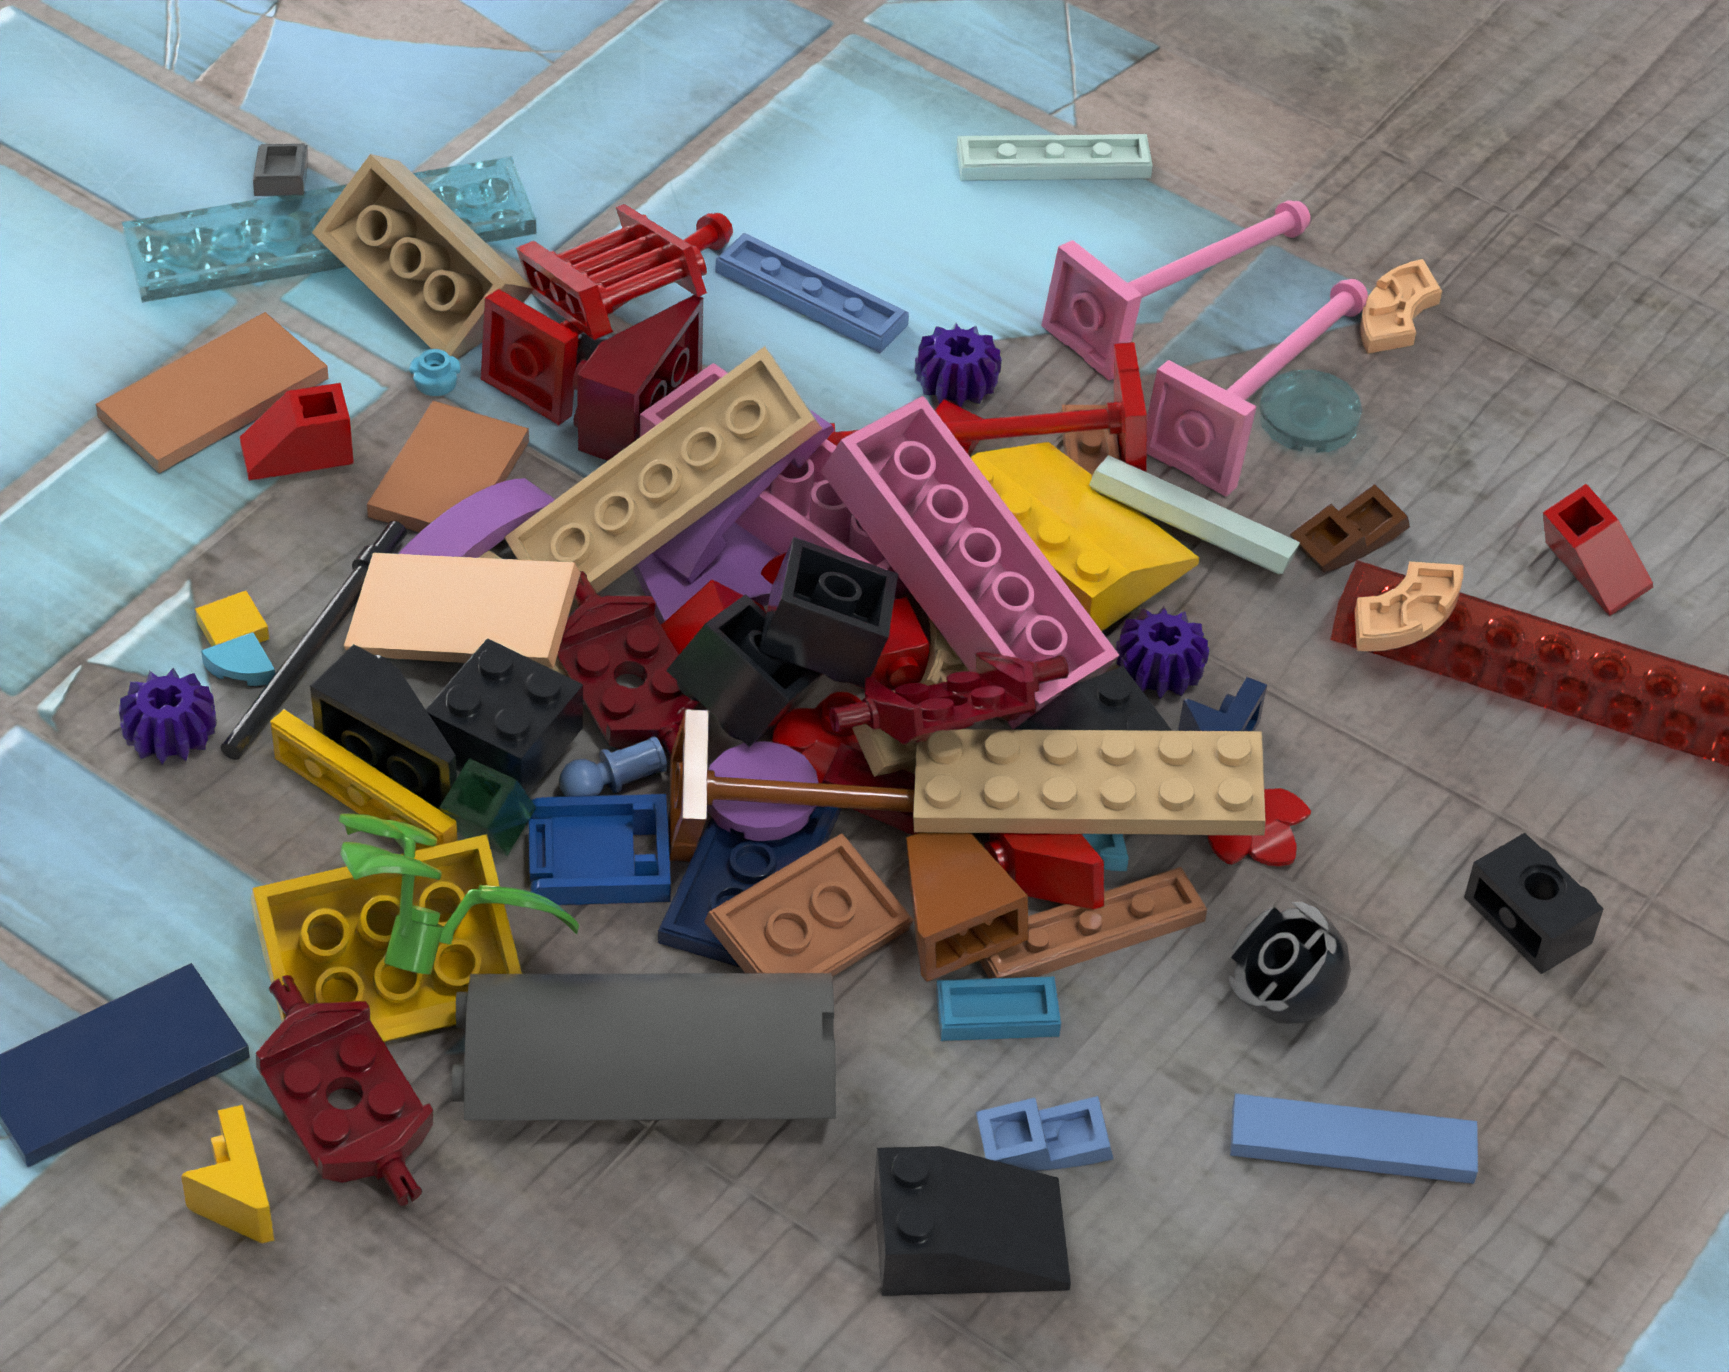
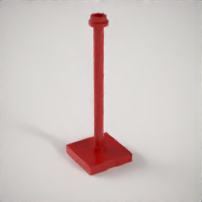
(537, 356)
(1122, 417)

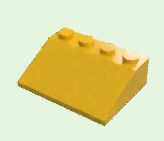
(1096, 544)
(338, 929)

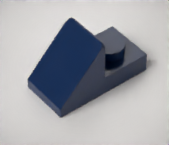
(1235, 713)

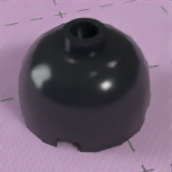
(1290, 964)

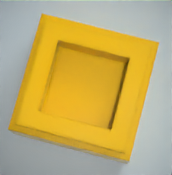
(231, 619)

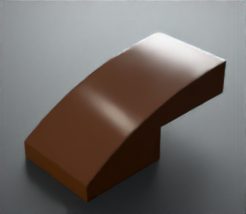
(1356, 530)

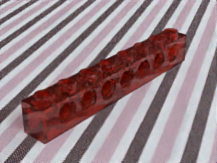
(1560, 669)

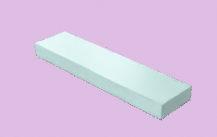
(1054, 157)
(1194, 515)

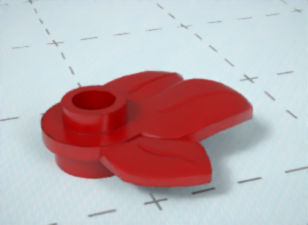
(812, 735)
(1277, 844)

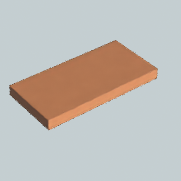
(210, 392)

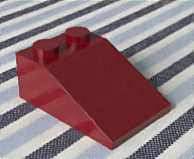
(633, 374)

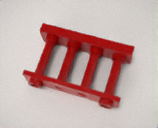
(611, 270)

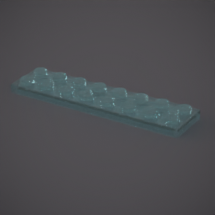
(275, 238)

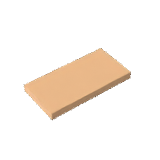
(452, 604)

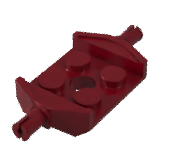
(619, 638)
(915, 711)
(335, 1049)

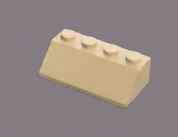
(416, 255)

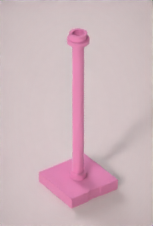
(1096, 308)
(1208, 427)

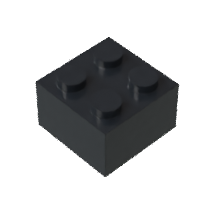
(829, 613)
(734, 679)
(508, 713)

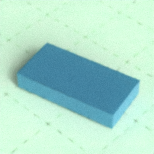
(998, 1008)

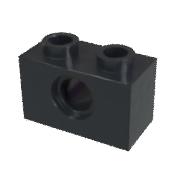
(1533, 902)

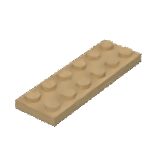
(671, 474)
(1090, 782)

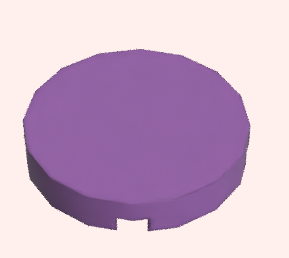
(765, 762)

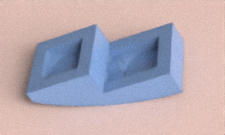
(1045, 1138)

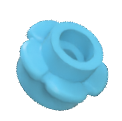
(435, 372)

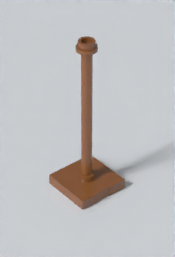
(696, 787)

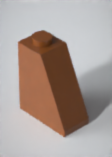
(961, 902)

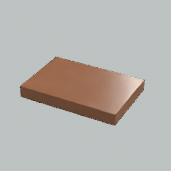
(444, 463)
(811, 915)

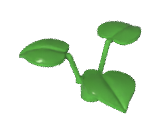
(416, 928)

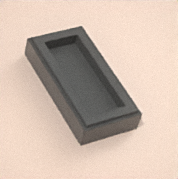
(280, 169)

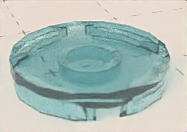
(1310, 410)

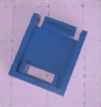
(586, 849)

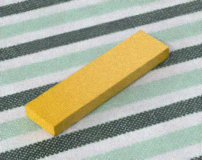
(353, 779)

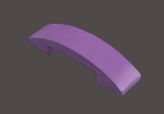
(480, 520)
(704, 540)

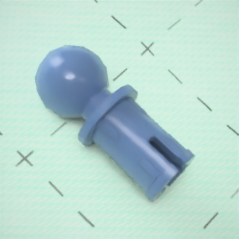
(617, 768)

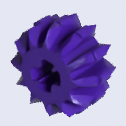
(957, 364)
(1163, 651)
(167, 715)

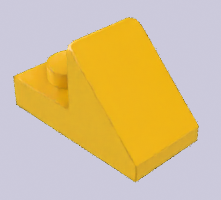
(233, 1187)

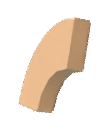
(1394, 304)
(1409, 610)

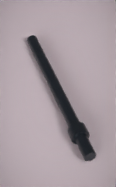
(309, 645)

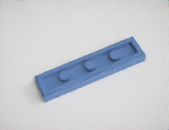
(812, 292)
(1354, 1138)

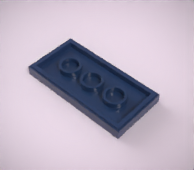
(726, 867)
(114, 1063)

